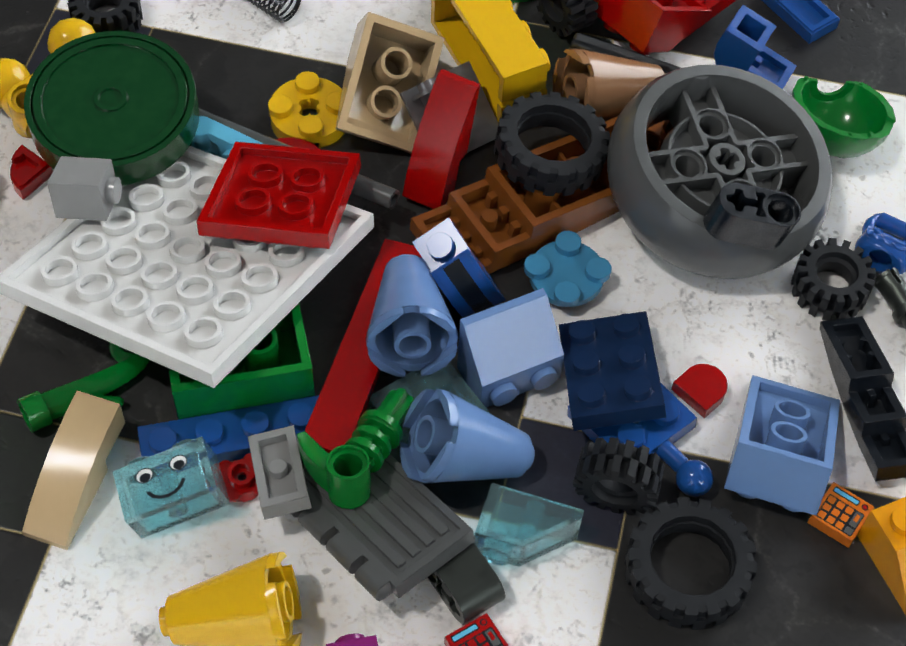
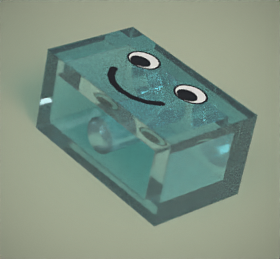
(170, 487)

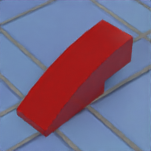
(441, 140)

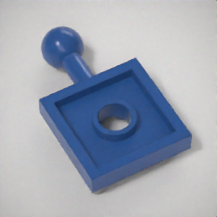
(692, 476)

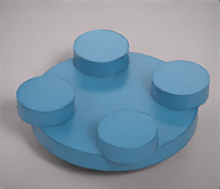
(567, 271)

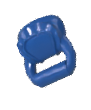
(883, 248)

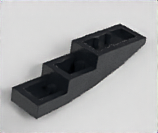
(867, 395)

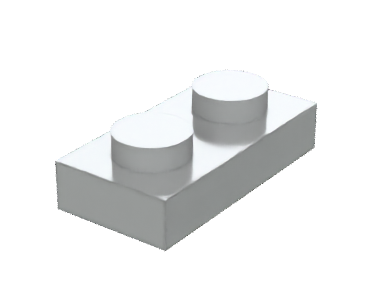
(279, 472)

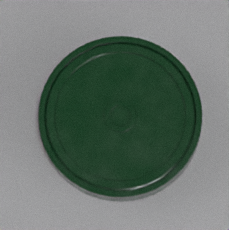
(115, 101)

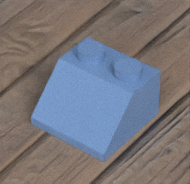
(510, 349)

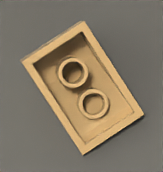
(380, 66)

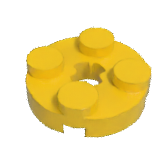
(303, 93)

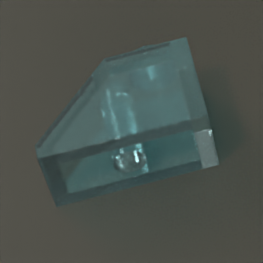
(523, 526)

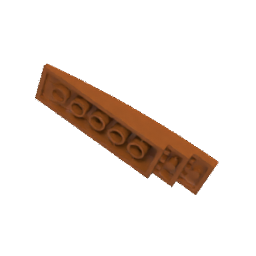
(511, 223)

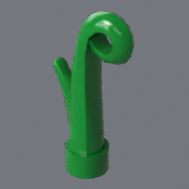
(41, 408)

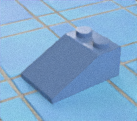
(784, 446)

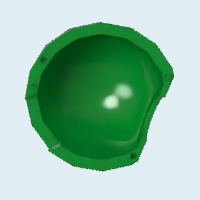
(850, 118)

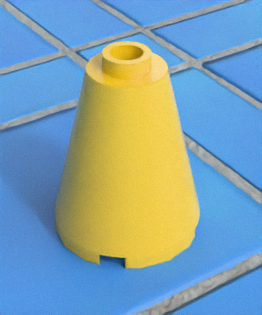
(237, 607)

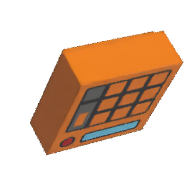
(841, 514)

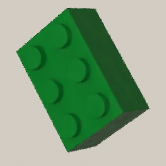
(271, 373)

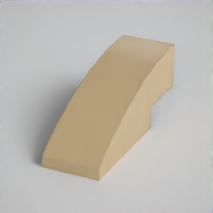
(73, 469)

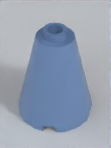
(410, 321)
(460, 442)

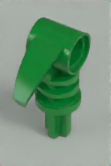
(348, 467)

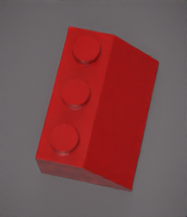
(652, 23)

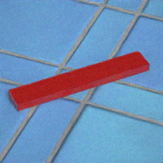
(352, 372)

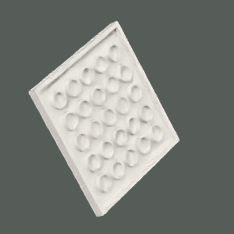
(164, 287)

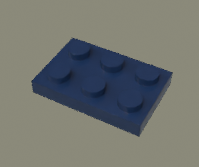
(611, 371)

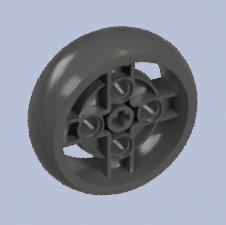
(723, 132)

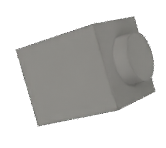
(84, 188)

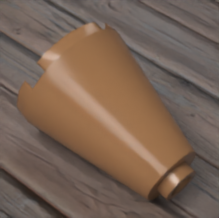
(601, 79)

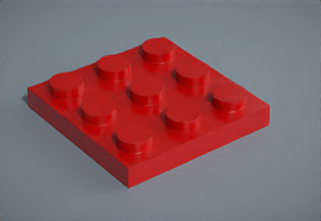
(280, 195)

